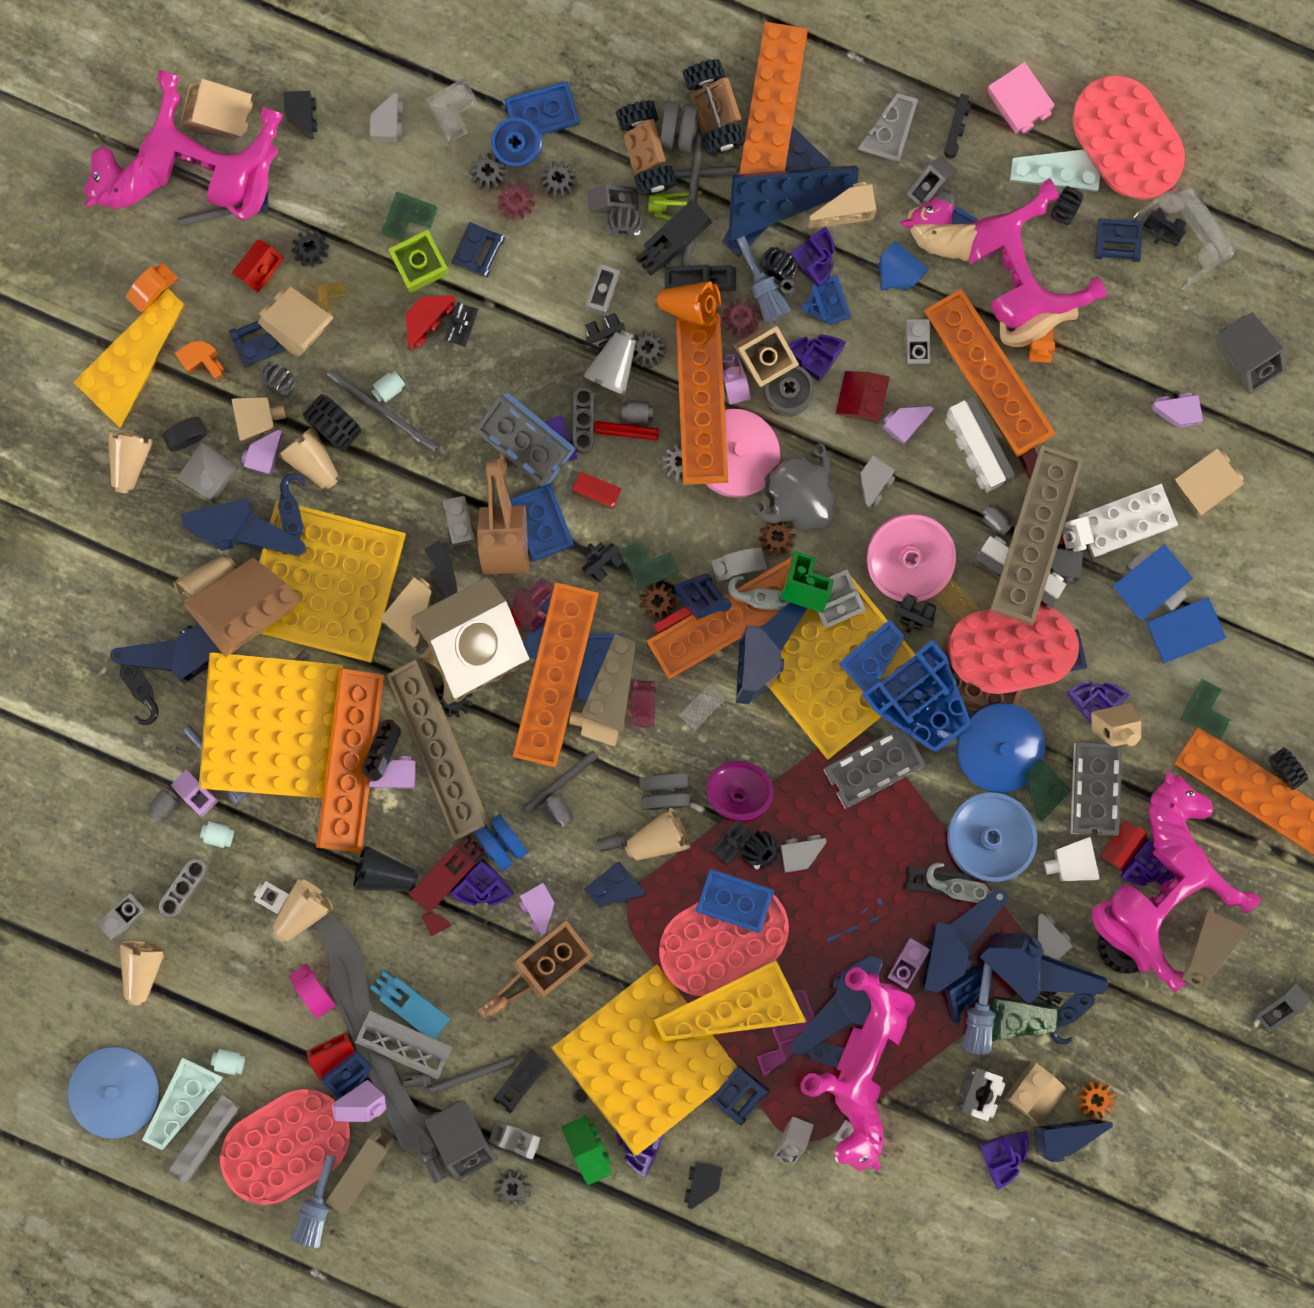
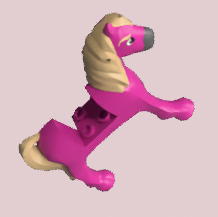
(1028, 306)

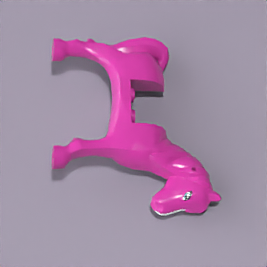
(235, 176)
(1136, 919)
(854, 1089)

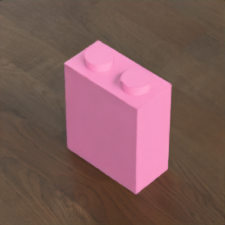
(1020, 99)

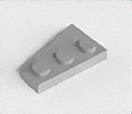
(890, 132)

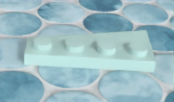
(1063, 168)
(181, 1100)

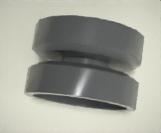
(678, 127)
(793, 403)
(664, 791)

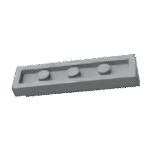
(408, 1039)
(205, 1138)

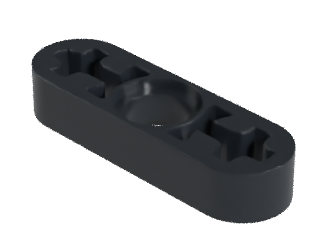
(387, 736)

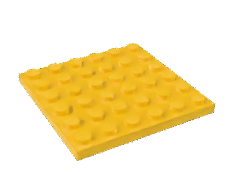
(339, 582)
(818, 689)
(267, 725)
(633, 1073)

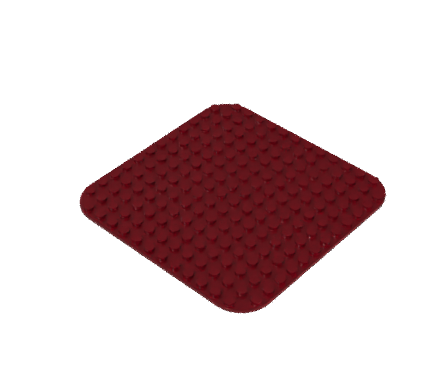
(857, 866)

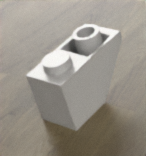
(384, 120)
(917, 341)
(873, 479)
(801, 855)
(121, 917)
(1053, 942)
(793, 1141)

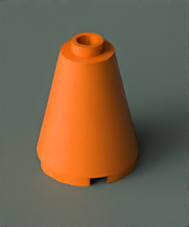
(691, 302)

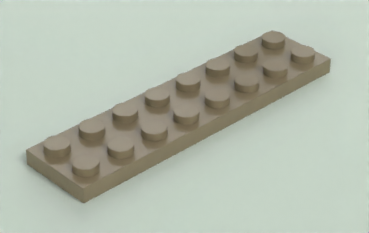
(1036, 535)
(437, 749)

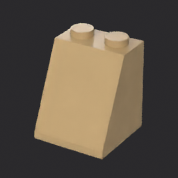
(216, 109)
(294, 321)
(766, 354)
(412, 600)
(1035, 1092)

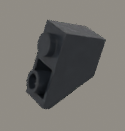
(299, 111)
(705, 1183)

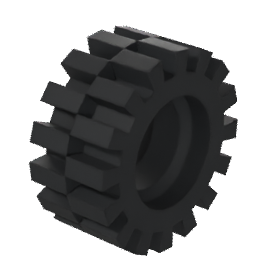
(1288, 768)

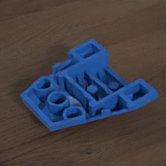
(922, 699)

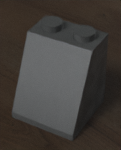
(1251, 352)
(460, 1139)

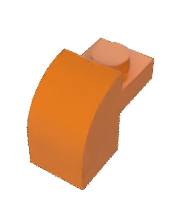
(150, 285)
(1042, 349)
(198, 354)

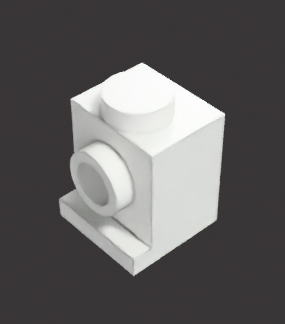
(1077, 534)
(262, 896)

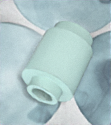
(387, 387)
(217, 834)
(228, 1062)

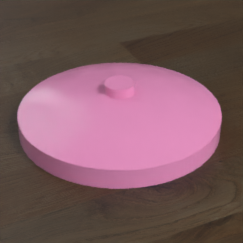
(750, 454)
(911, 557)

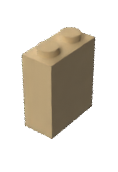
(1208, 482)

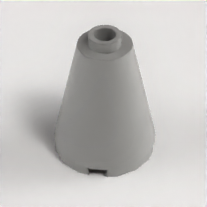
(613, 363)

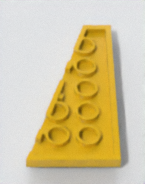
(126, 364)
(745, 1004)

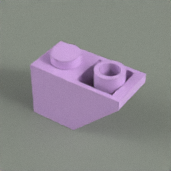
(734, 379)
(1181, 411)
(188, 788)
(540, 907)
(908, 963)

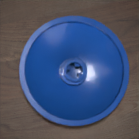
(1000, 747)

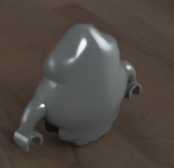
(799, 493)

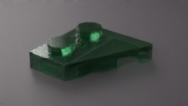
(1045, 788)

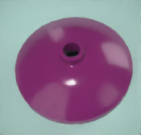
(740, 781)

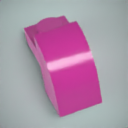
(311, 991)

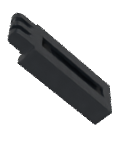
(680, 232)

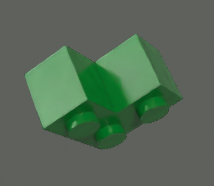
(804, 586)
(587, 1150)

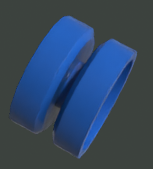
(504, 137)
(501, 842)

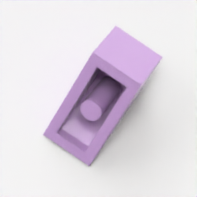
(906, 422)
(263, 454)
(398, 775)
(360, 1104)

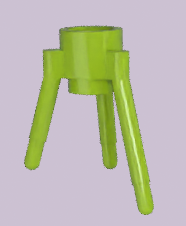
(660, 202)

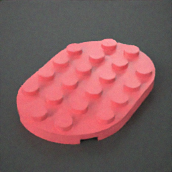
(1128, 137)
(1012, 655)
(709, 953)
(283, 1147)

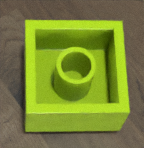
(418, 261)

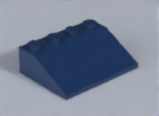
(1065, 1139)

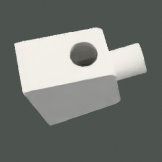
(1074, 862)

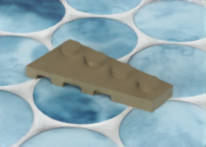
(611, 688)

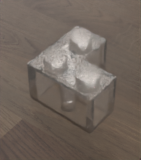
(446, 108)

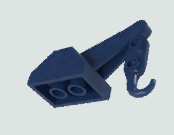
(236, 523)
(1028, 971)
(838, 1012)

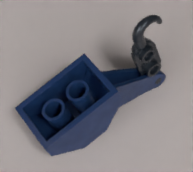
(183, 656)

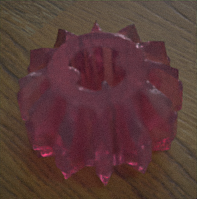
(509, 197)
(748, 320)

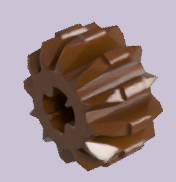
(776, 545)
(651, 597)

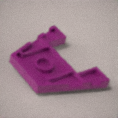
(786, 1034)

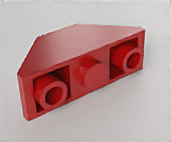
(426, 317)

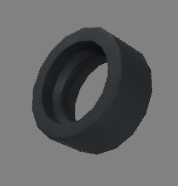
(184, 434)

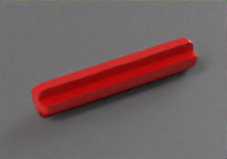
(625, 430)

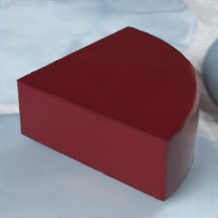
(435, 923)

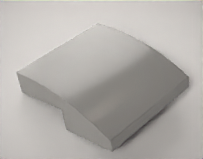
(843, 601)

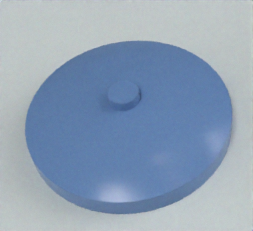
(992, 837)
(114, 1092)

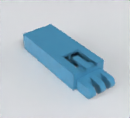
(416, 1010)

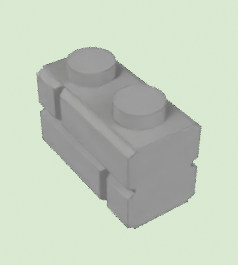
(602, 290)
(459, 521)

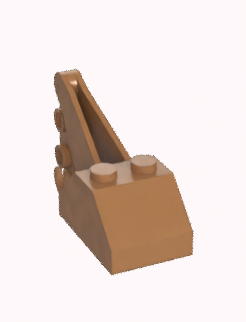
(503, 528)
(543, 966)

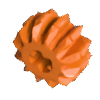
(1100, 1093)

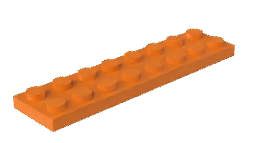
(773, 98)
(989, 373)
(701, 403)
(696, 640)
(555, 674)
(351, 737)
(1249, 787)

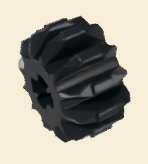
(1067, 205)
(313, 255)
(779, 264)
(454, 707)
(760, 850)

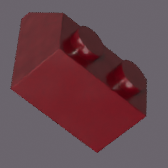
(862, 396)

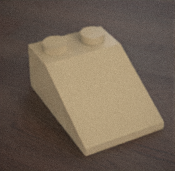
(851, 206)

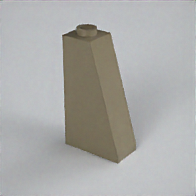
(1212, 947)
(361, 1170)

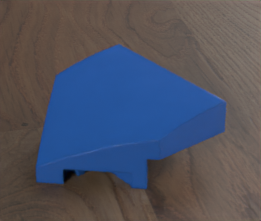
(899, 268)
(827, 302)

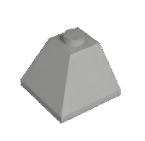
(207, 472)

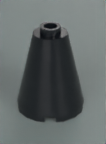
(382, 873)

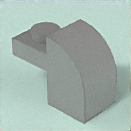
(739, 563)
(514, 1139)

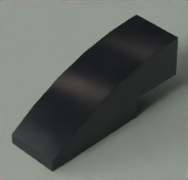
(722, 276)
(444, 573)

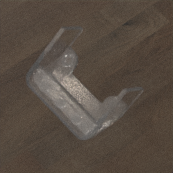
(1217, 245)

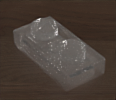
(702, 707)

